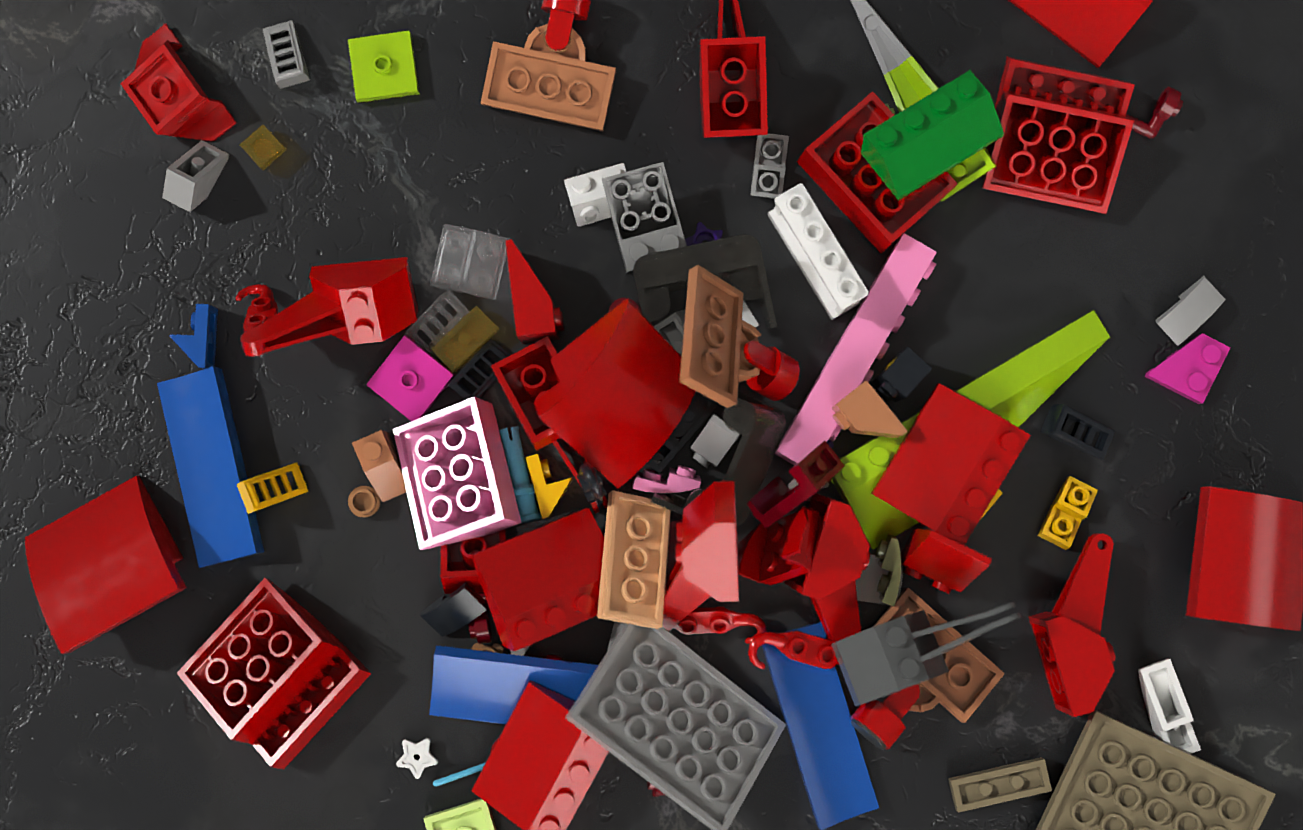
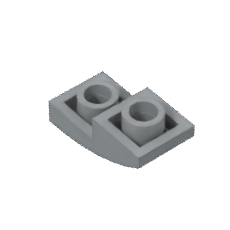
(769, 165)
(1190, 311)

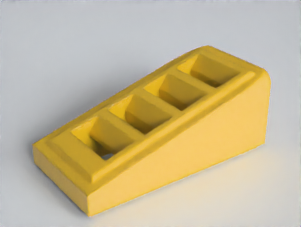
(250, 495)

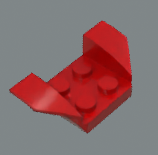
(170, 95)
(781, 549)

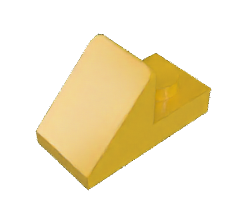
(547, 494)

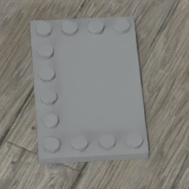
(677, 723)

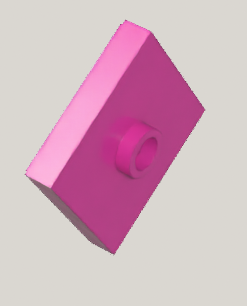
(410, 379)

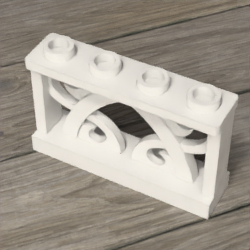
(817, 251)

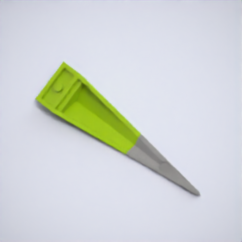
(910, 84)

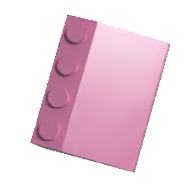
(456, 474)

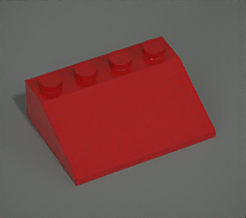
(1086, 26)
(856, 188)
(950, 464)
(543, 579)
(540, 763)

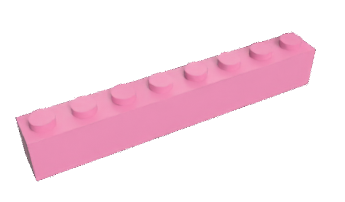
(859, 347)

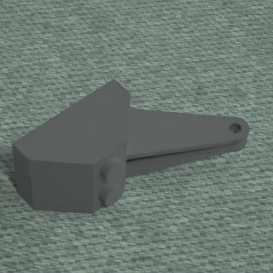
(901, 653)

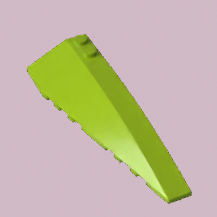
(1009, 390)

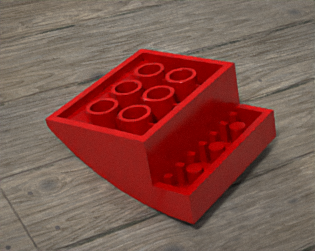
(1059, 135)
(616, 393)
(1247, 559)
(102, 565)
(272, 674)

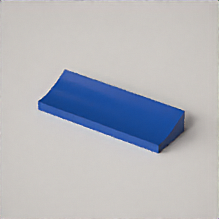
(209, 466)
(489, 684)
(822, 736)

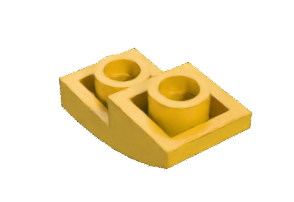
(1067, 512)

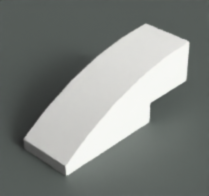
(1167, 706)

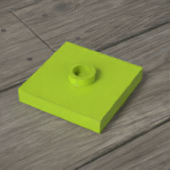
(383, 66)

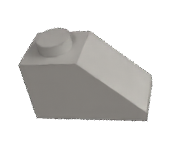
(194, 175)
(713, 442)

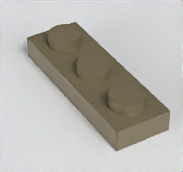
(1000, 784)

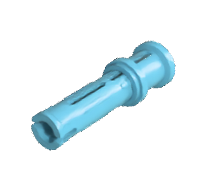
(519, 475)

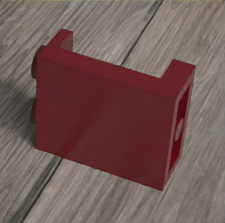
(811, 475)

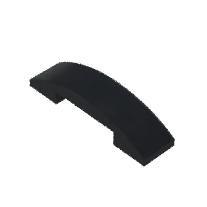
(694, 417)

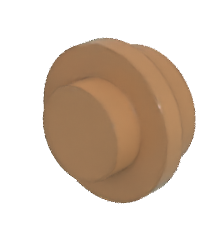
(364, 501)

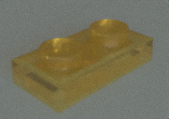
(465, 339)

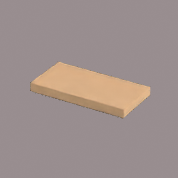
(634, 561)

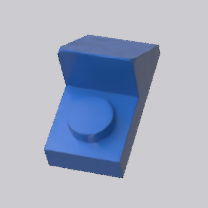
(202, 344)

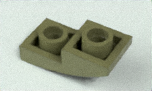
(889, 559)

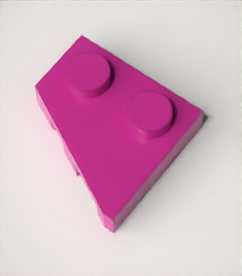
(1191, 368)

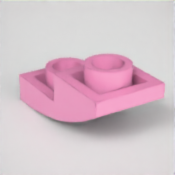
(677, 480)

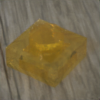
(263, 147)

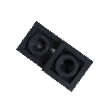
(454, 611)

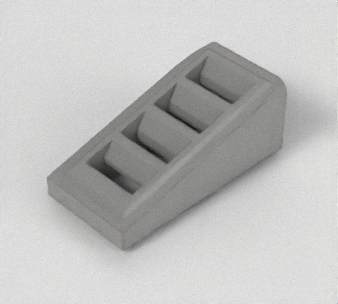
(292, 76)

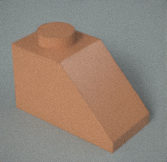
(867, 414)
(381, 464)

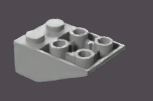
(643, 213)

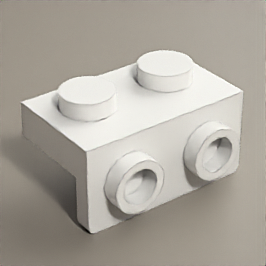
(588, 194)

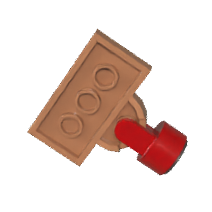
(551, 72)
(725, 349)
(959, 690)

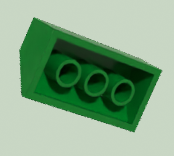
(932, 135)

